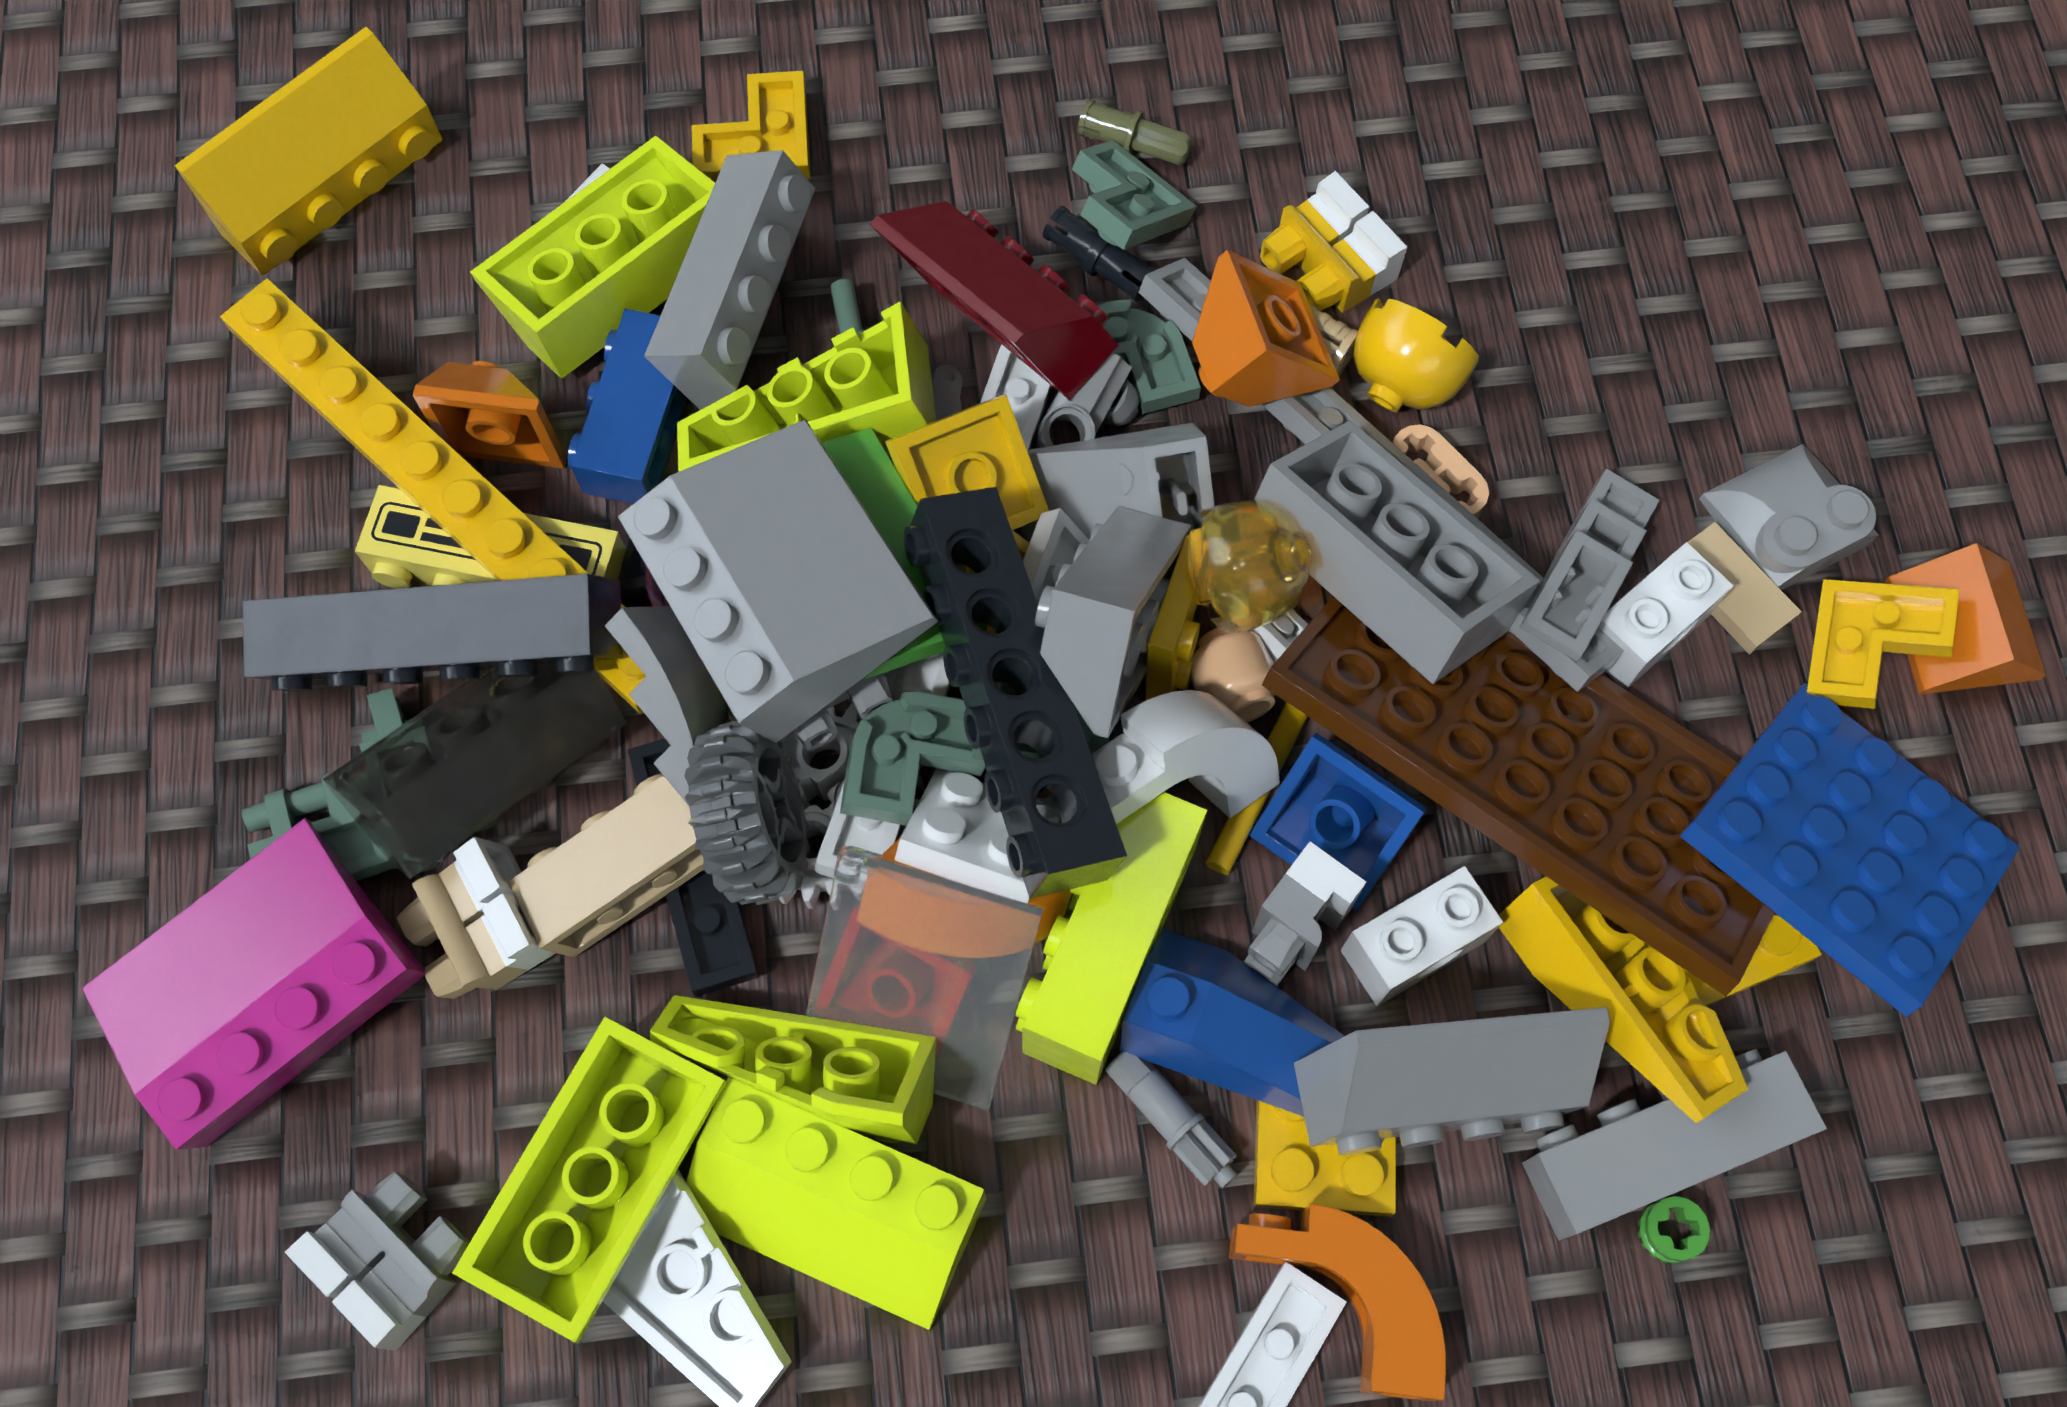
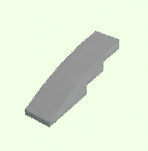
(1590, 565)

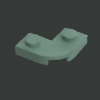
(1157, 356)
(891, 747)

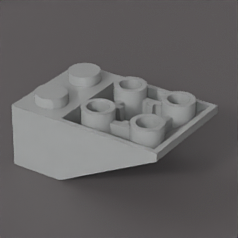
(1144, 471)

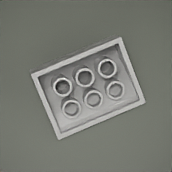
(777, 577)

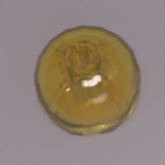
(1248, 563)

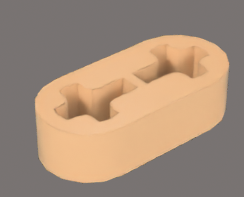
(1445, 465)

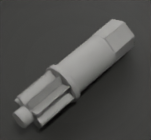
(1174, 1119)

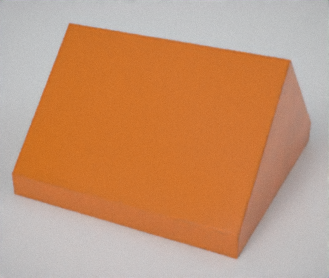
(1991, 629)

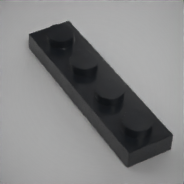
(705, 921)

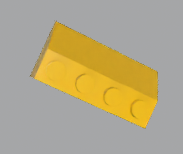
(311, 152)

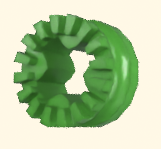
(1663, 1246)

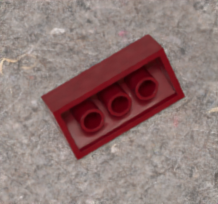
(1002, 292)

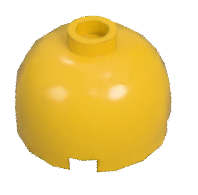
(1409, 358)

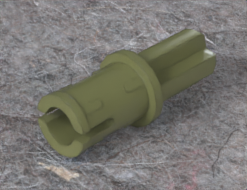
(1133, 132)

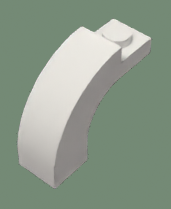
(1182, 739)

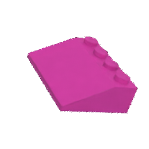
(249, 987)

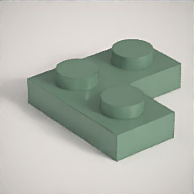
(1129, 198)

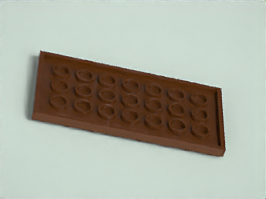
(1560, 777)

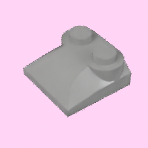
(1792, 516)

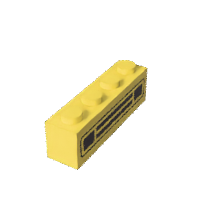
(409, 548)

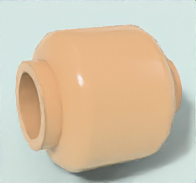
(1233, 671)

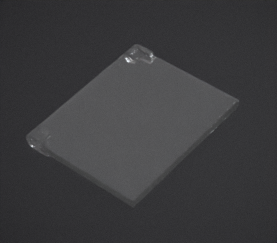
(926, 962)

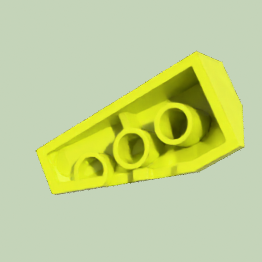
(838, 1070)

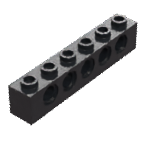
(1049, 856)

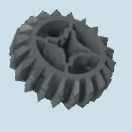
(747, 814)

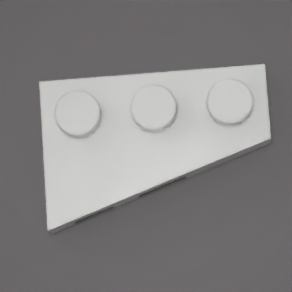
(696, 1306)

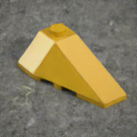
(1648, 997)

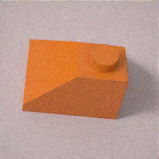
(1259, 336)
(488, 415)

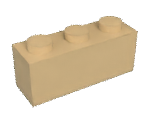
(609, 869)

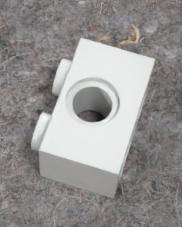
(1662, 612)
(1421, 935)

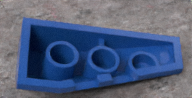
(1220, 1022)

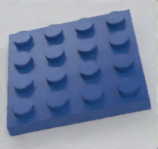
(1853, 848)

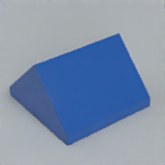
(1341, 811)

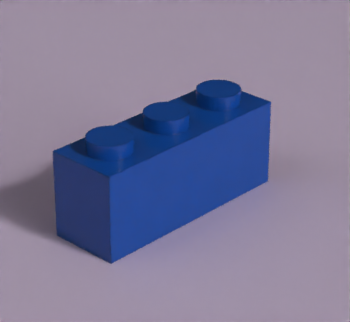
(628, 418)

